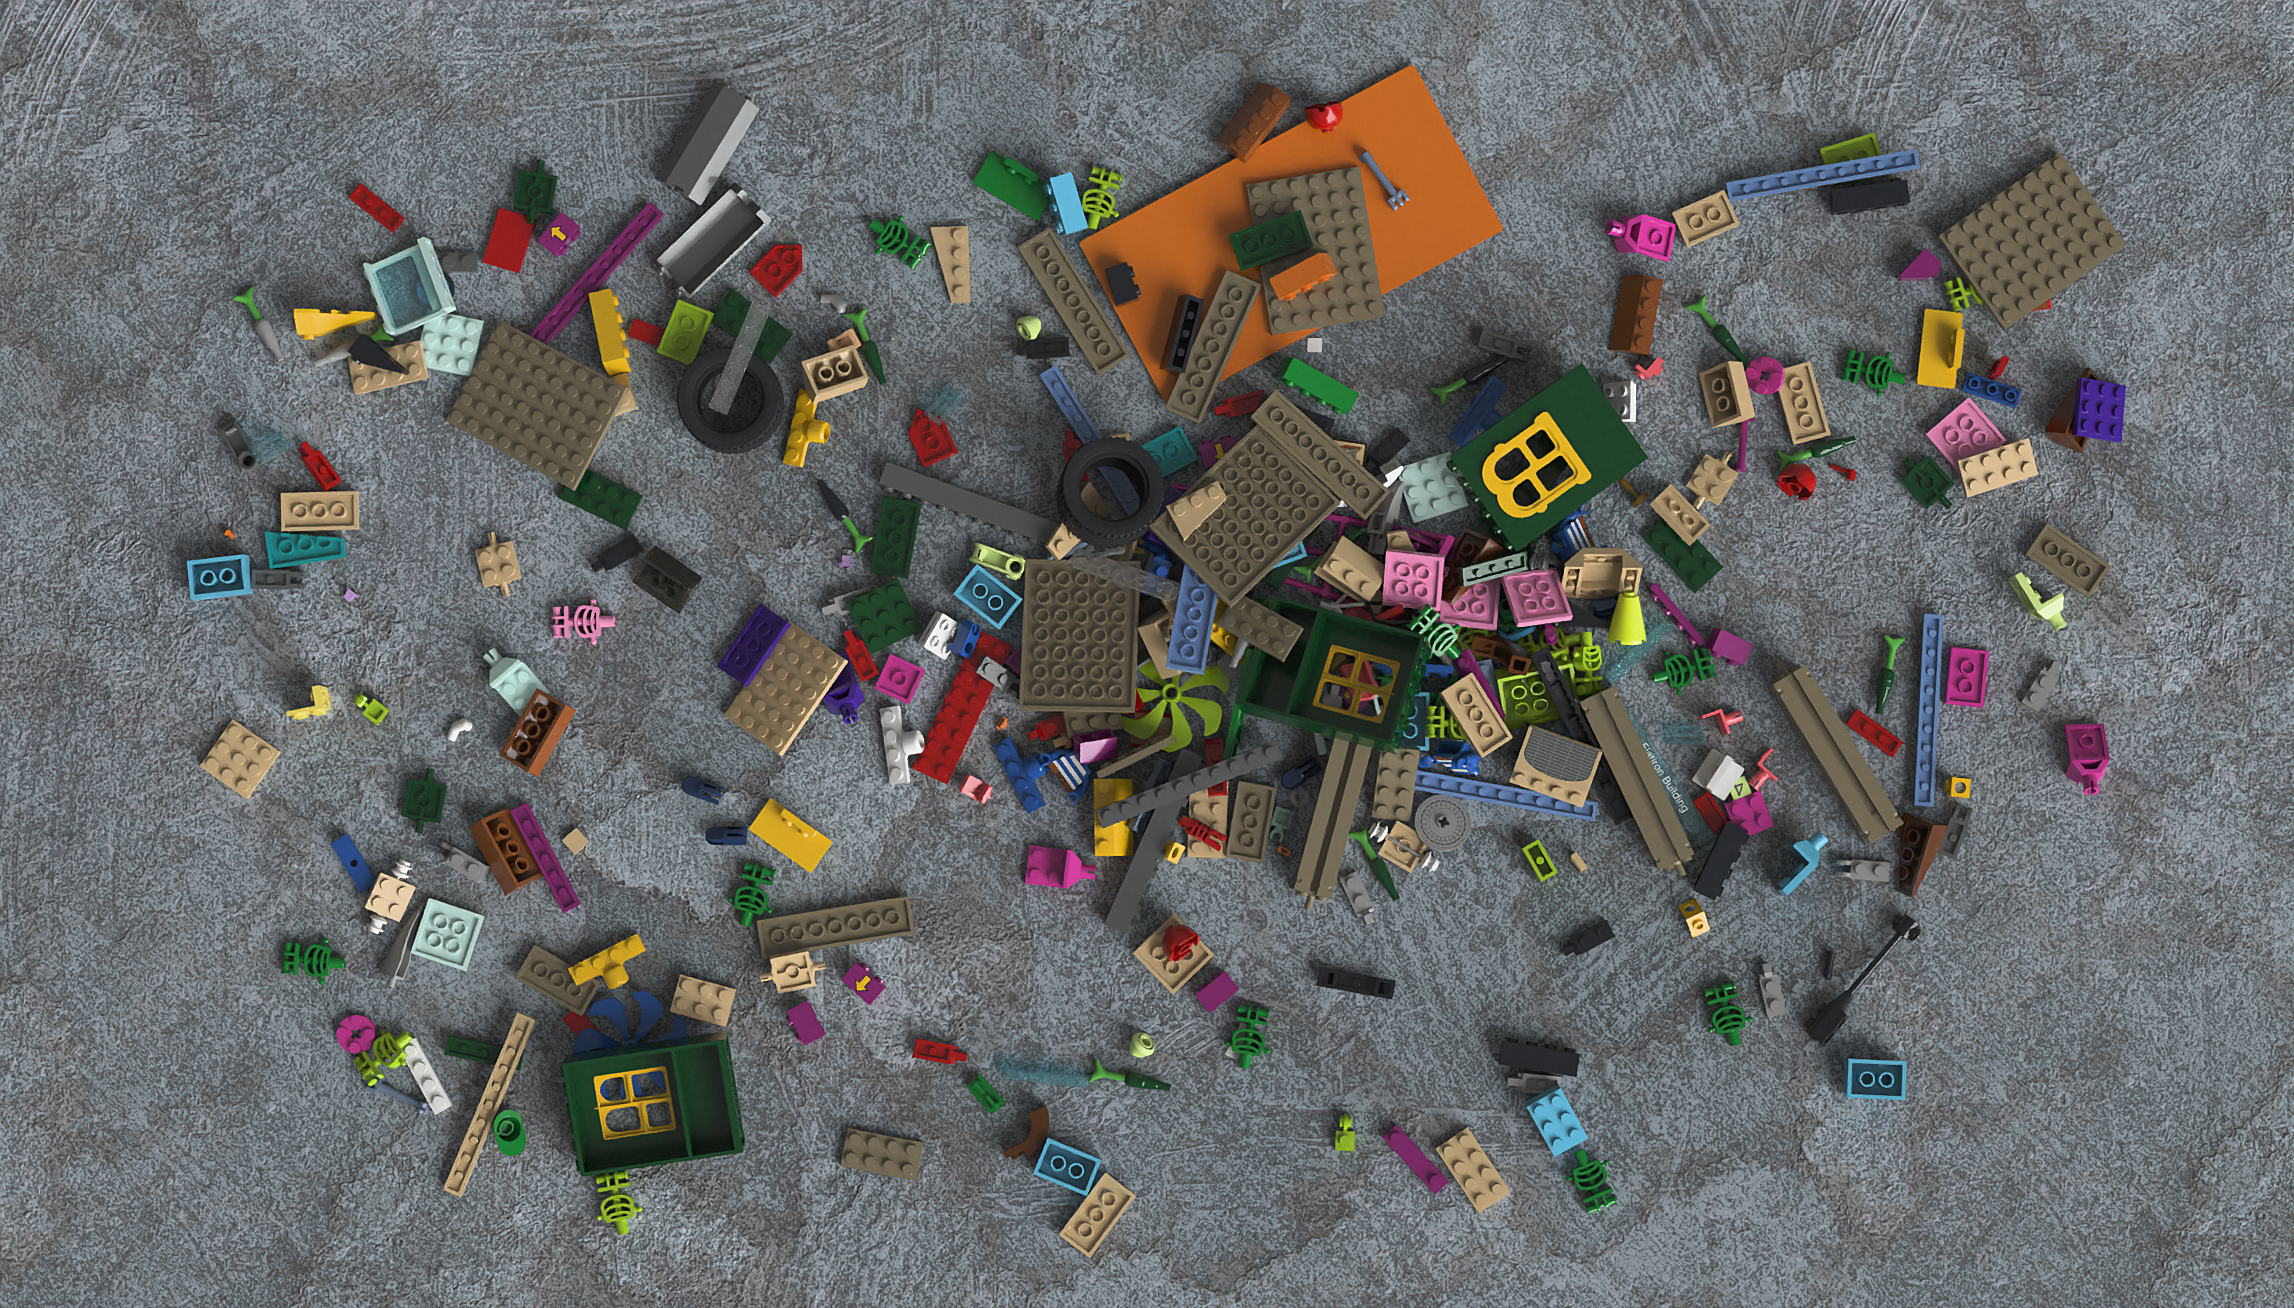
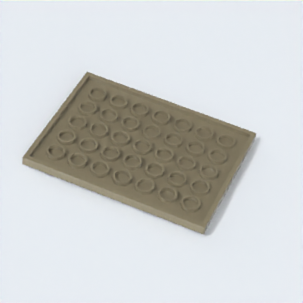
(1337, 225)
(2031, 241)
(537, 405)
(1264, 517)
(1078, 640)

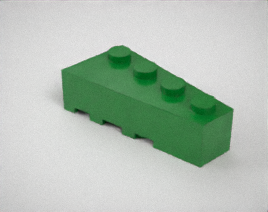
(1316, 385)

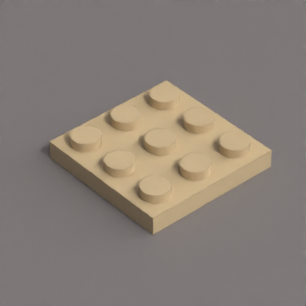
(240, 759)
(1171, 974)

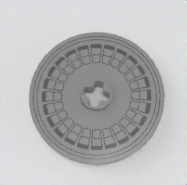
(1430, 830)

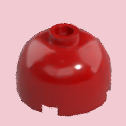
(1324, 115)
(1797, 480)
(1178, 941)

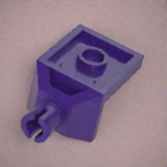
(844, 694)

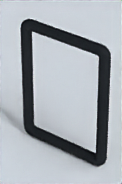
(1369, 603)

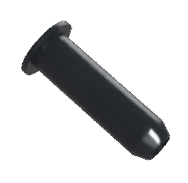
(1829, 964)

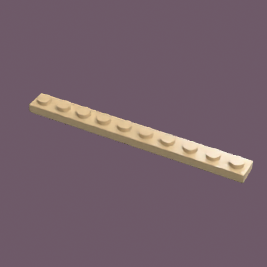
(489, 1104)

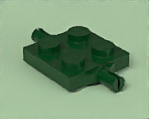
(535, 192)
(1927, 482)
(424, 801)

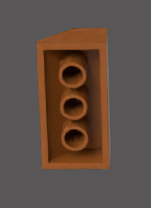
(1254, 121)
(1635, 315)
(537, 732)
(506, 851)

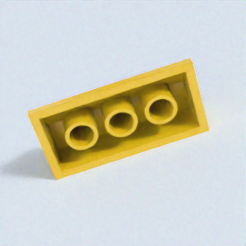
(1117, 838)

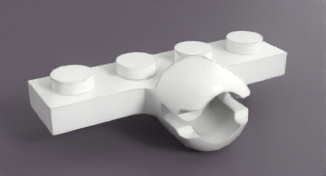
(898, 744)

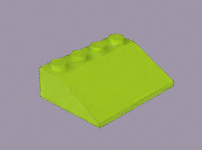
(1526, 696)

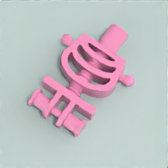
(599, 621)

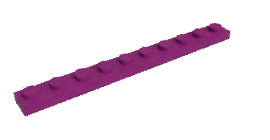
(597, 274)

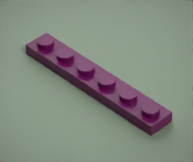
(545, 857)

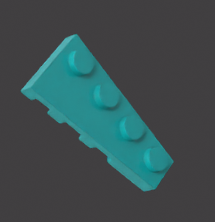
(296, 549)

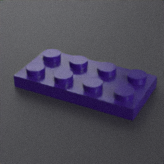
(753, 645)

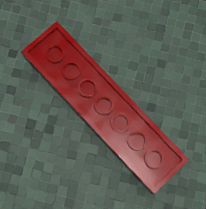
(960, 711)

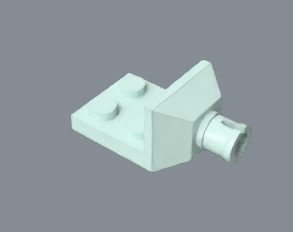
(513, 680)

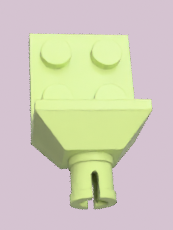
(2047, 610)

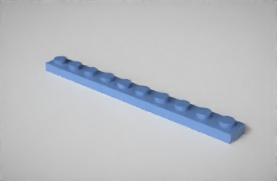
(1823, 175)
(1087, 432)
(1928, 710)
(1502, 795)

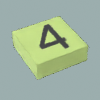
(1740, 789)

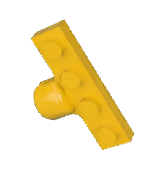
(804, 430)
(608, 963)

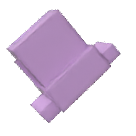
(846, 562)
(350, 594)

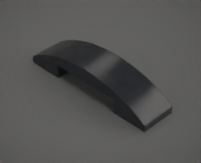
(1356, 983)

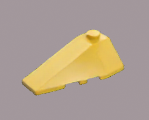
(316, 323)

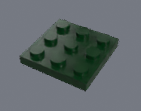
(884, 615)

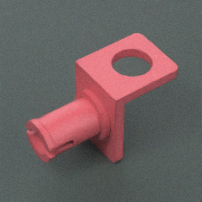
(1724, 720)
(1763, 773)

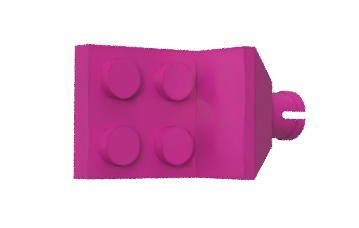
(1643, 236)
(2086, 754)
(1056, 867)

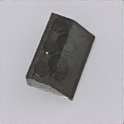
(667, 579)

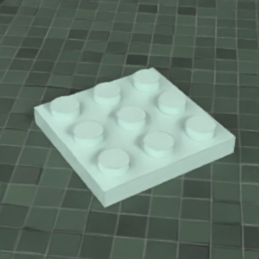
(452, 343)
(1431, 488)
(447, 934)

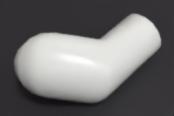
(458, 726)

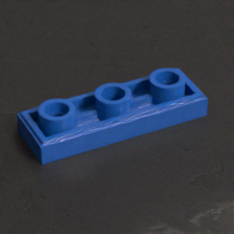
(1980, 386)
(348, 853)

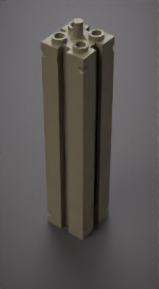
(1834, 753)
(1638, 780)
(1331, 821)

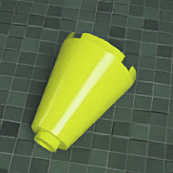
(1627, 620)

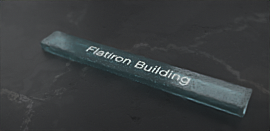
(1675, 792)

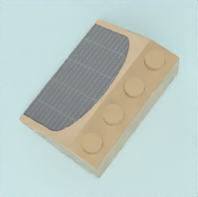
(1556, 766)

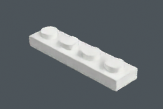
(426, 1077)

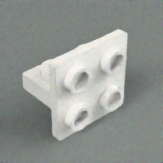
(1622, 398)
(938, 634)
(1718, 774)

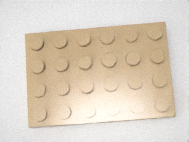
(786, 689)

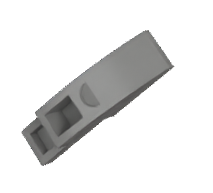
(1383, 517)

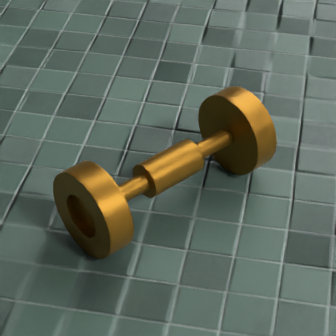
(1629, 488)

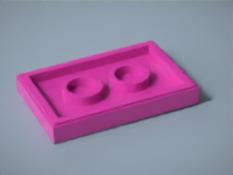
(1966, 677)

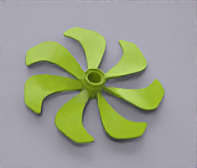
(1209, 710)

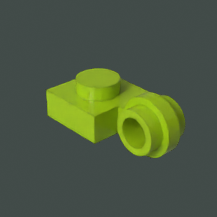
(374, 711)
(1345, 1139)

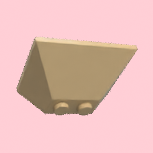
(1600, 573)

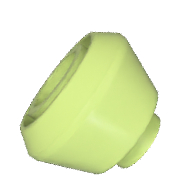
(1028, 327)
(1141, 1045)

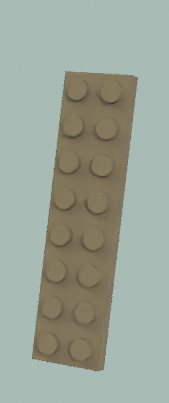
(1074, 301)
(1213, 347)
(1320, 454)
(836, 926)

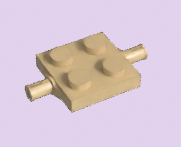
(1712, 480)
(498, 564)
(792, 971)

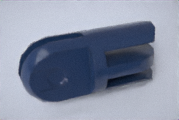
(1604, 606)
(1295, 776)
(696, 788)
(727, 835)

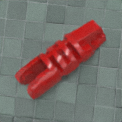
(1202, 832)

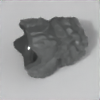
(1541, 555)

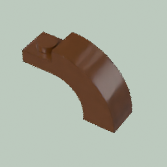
(1505, 651)
(1040, 1126)

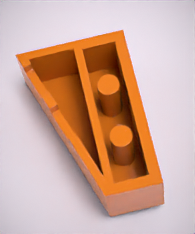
(1303, 276)

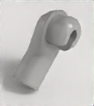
(836, 301)

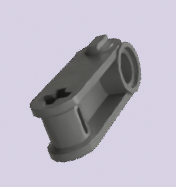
(239, 445)

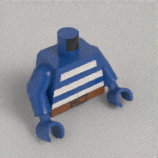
(1572, 535)
(1157, 560)
(1456, 756)
(1071, 774)

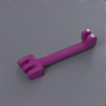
(1740, 465)

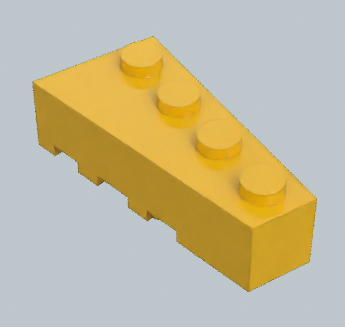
(609, 332)

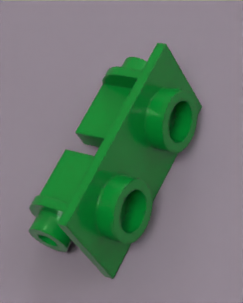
(1385, 679)
(985, 1094)

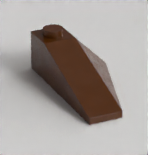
(2061, 421)
(1468, 549)
(1918, 846)

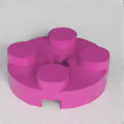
(1754, 373)
(367, 1034)

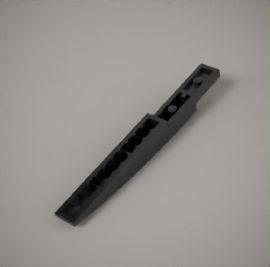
(1579, 731)

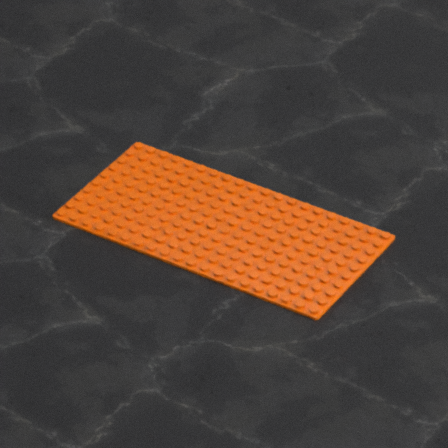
(1184, 241)

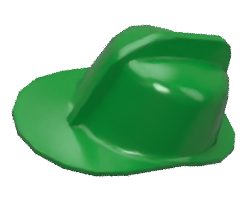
(509, 1132)

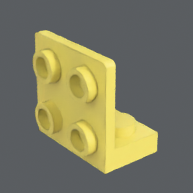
(322, 703)

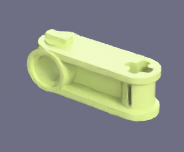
(998, 560)

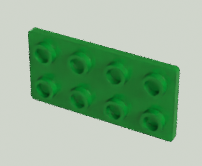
(1013, 185)

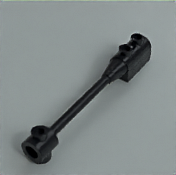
(1832, 1014)

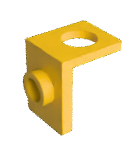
(1949, 787)
(1173, 851)
(1695, 919)

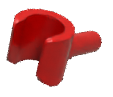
(1850, 473)

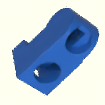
(965, 639)

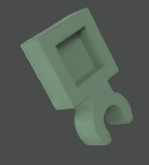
(1282, 820)

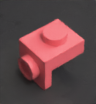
(1655, 368)
(976, 789)

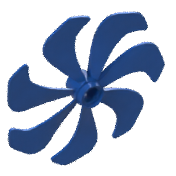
(614, 1010)

